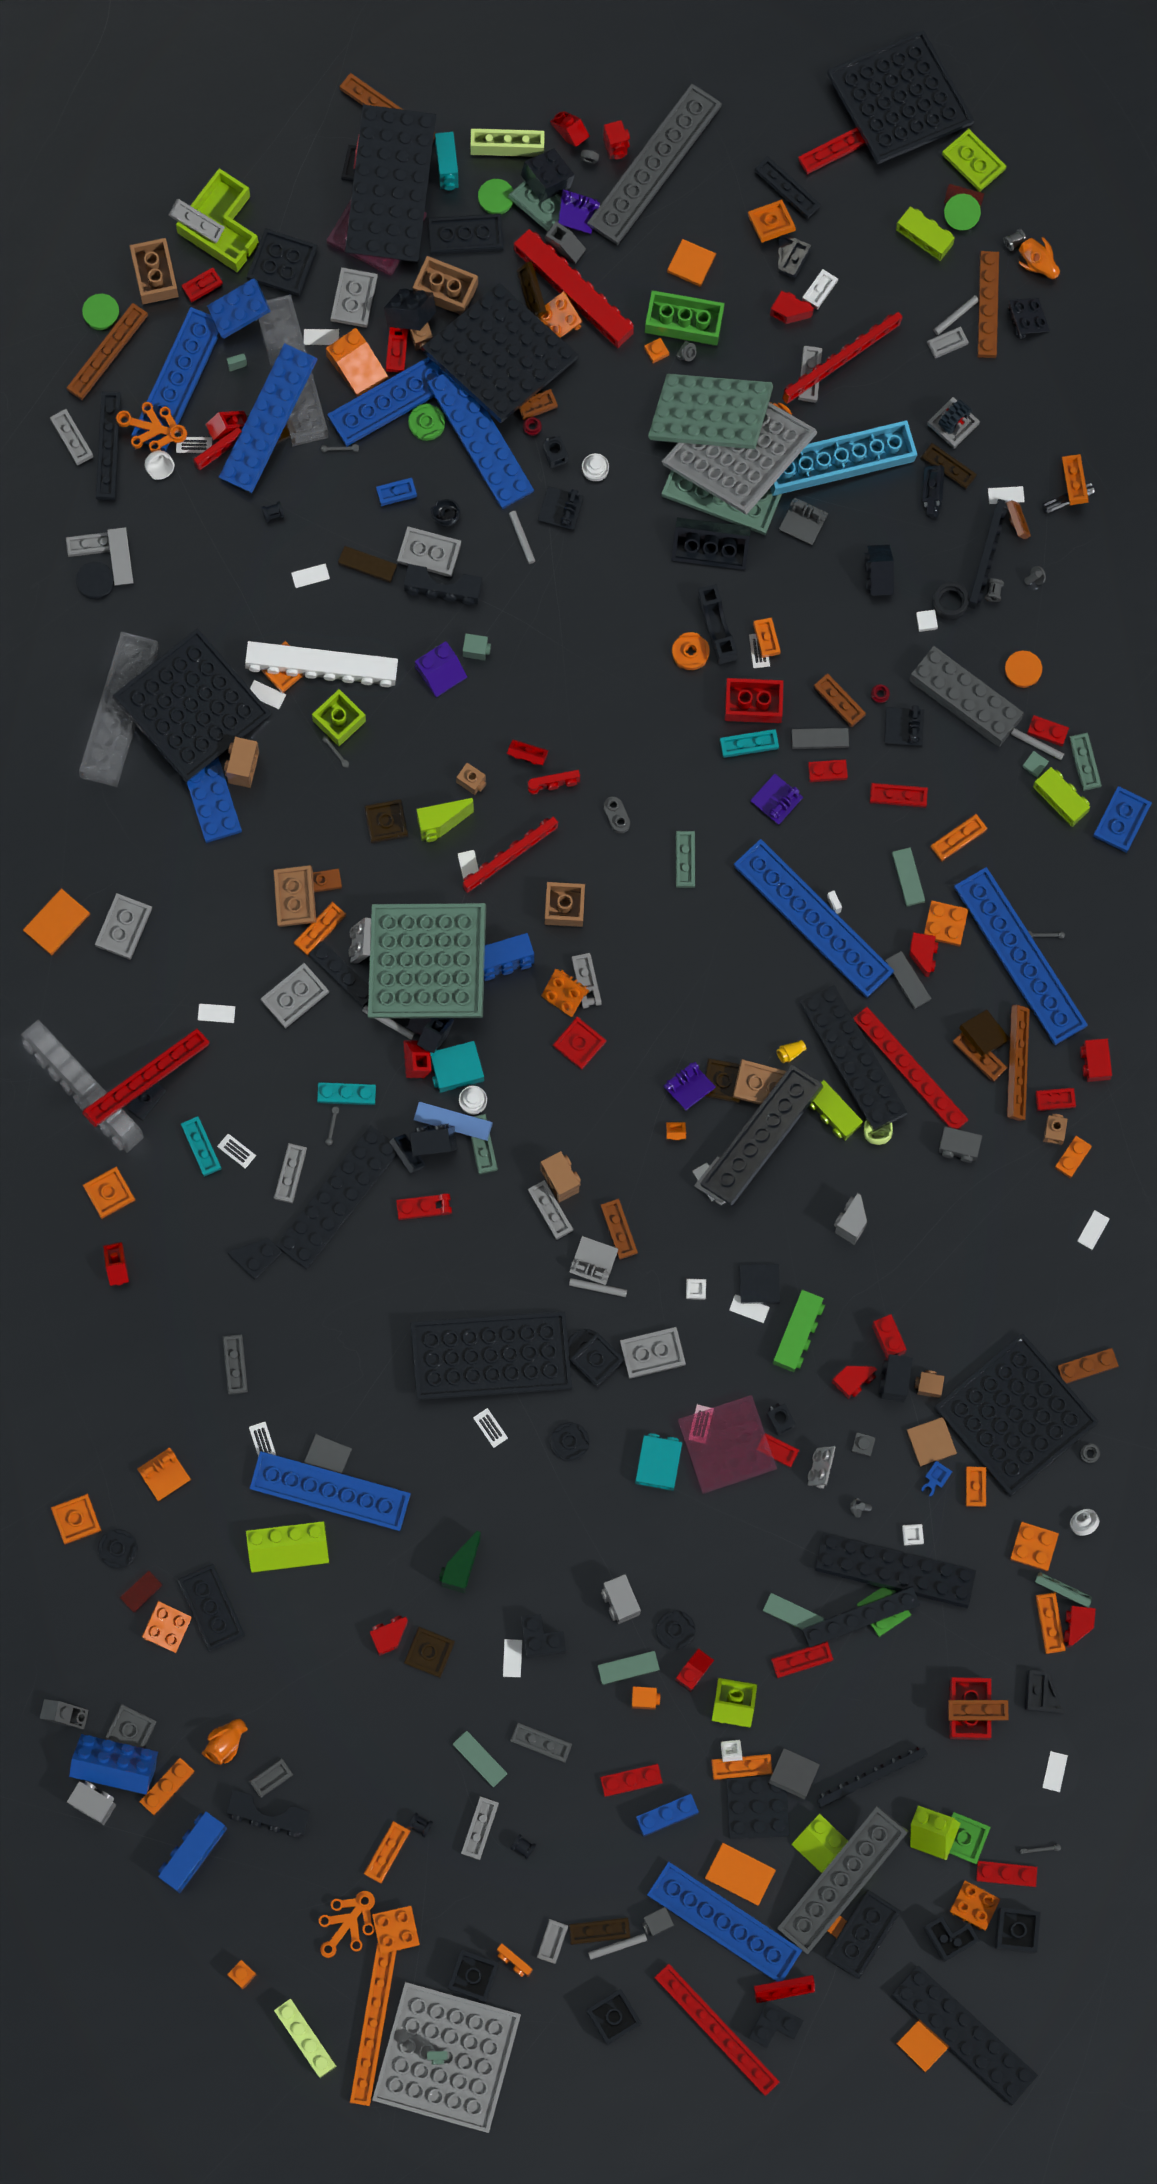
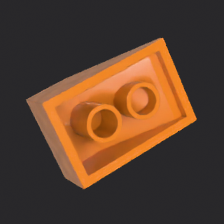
(356, 362)

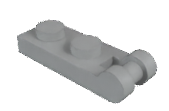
(586, 976)

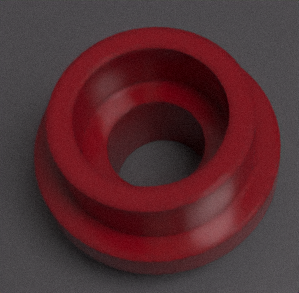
(532, 421)
(880, 688)

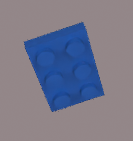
(238, 308)
(1122, 819)

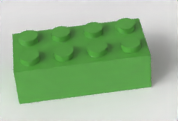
(684, 317)

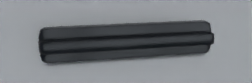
(1063, 500)

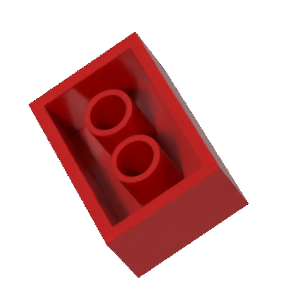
(754, 700)
(970, 1690)

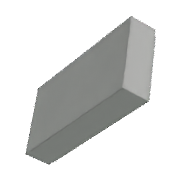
(947, 342)
(552, 1941)

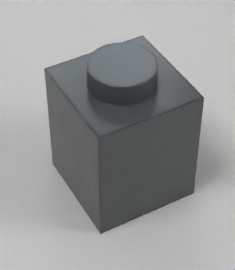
(657, 1922)

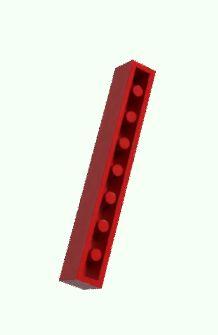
(580, 292)

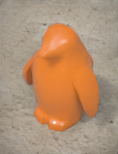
(1039, 258)
(224, 1742)

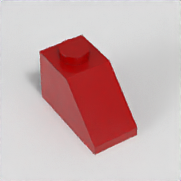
(224, 423)
(116, 1264)
(694, 1670)

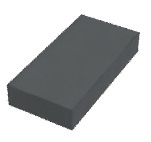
(271, 1778)

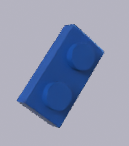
(396, 491)

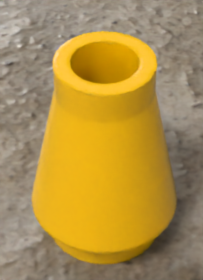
(788, 1052)

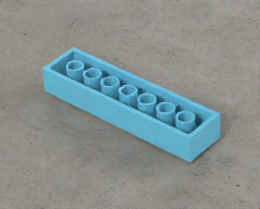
(848, 457)

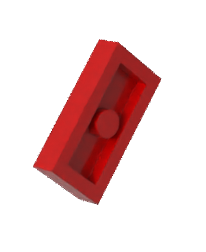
(202, 284)
(1048, 730)
(527, 752)
(827, 770)

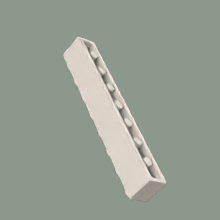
(321, 663)

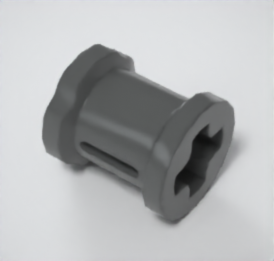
(1015, 239)
(994, 590)

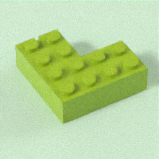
(221, 202)

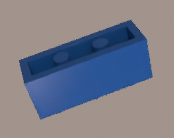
(667, 1815)

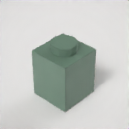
(476, 647)

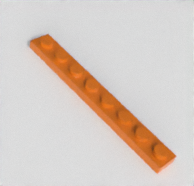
(373, 2027)

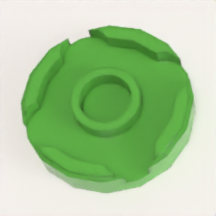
(494, 196)
(962, 212)
(100, 311)
(426, 422)

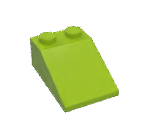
(439, 819)

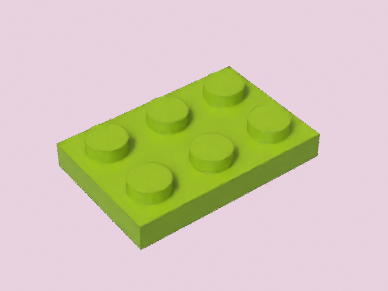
(974, 160)

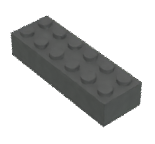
(966, 696)

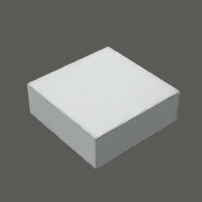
(926, 620)
(834, 902)
(696, 1289)
(912, 1534)
(731, 1750)

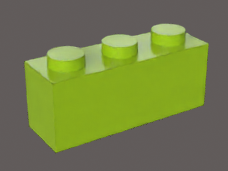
(925, 233)
(1062, 796)
(835, 1112)

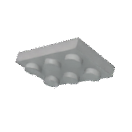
(354, 297)
(430, 551)
(123, 926)
(294, 995)
(652, 1352)

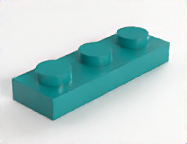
(749, 743)
(346, 1093)
(201, 1146)

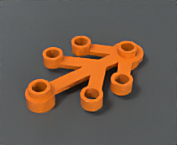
(155, 428)
(349, 1921)

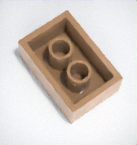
(154, 271)
(450, 285)

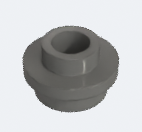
(1096, 1453)

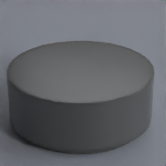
(589, 156)

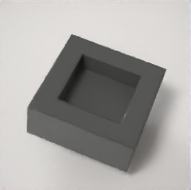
(863, 1444)

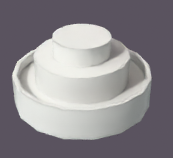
(595, 467)
(473, 1100)
(1084, 1522)

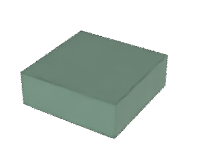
(236, 362)
(1035, 764)

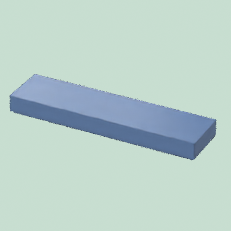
(463, 1123)

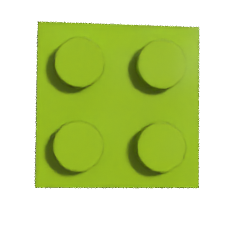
(339, 717)

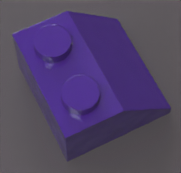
(440, 669)

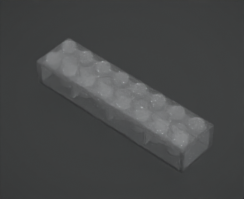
(281, 327)
(112, 726)
(79, 1083)

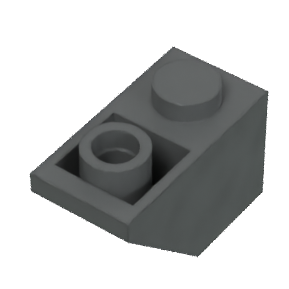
(564, 242)
(64, 1714)

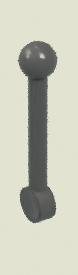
(355, 448)
(345, 764)
(1061, 934)
(335, 1110)
(1056, 1847)

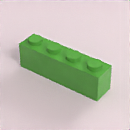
(798, 1331)

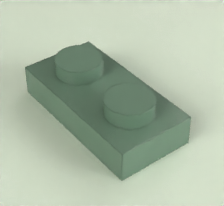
(437, 2057)

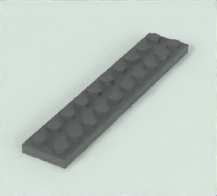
(654, 164)

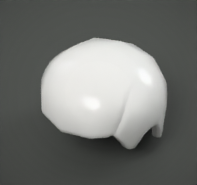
(159, 464)

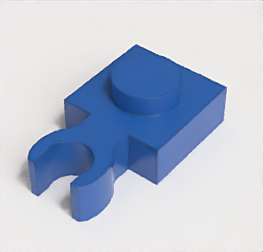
(938, 1476)

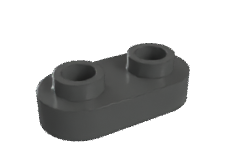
(616, 814)

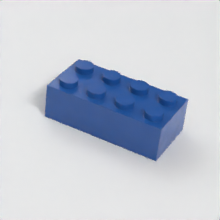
(507, 956)
(113, 1764)
(192, 1852)

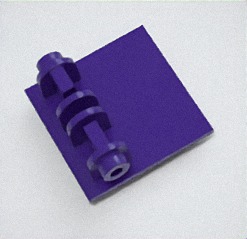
(576, 211)
(777, 799)
(689, 1086)

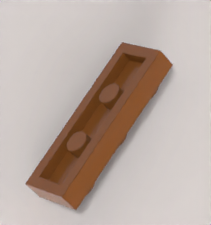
(839, 700)
(989, 1064)
(619, 1229)
(1088, 1366)
(978, 1710)

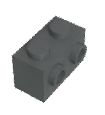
(960, 1144)

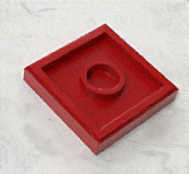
(579, 1043)

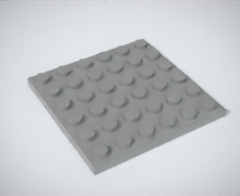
(744, 474)
(478, 2055)

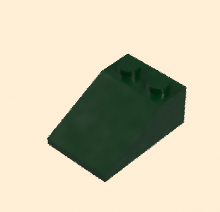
(459, 1567)

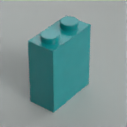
(446, 160)
(456, 1067)
(658, 1462)

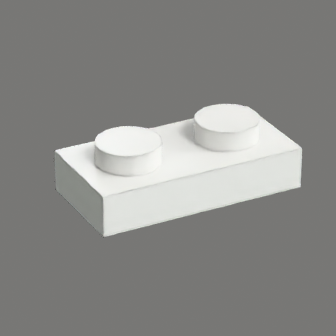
(820, 289)

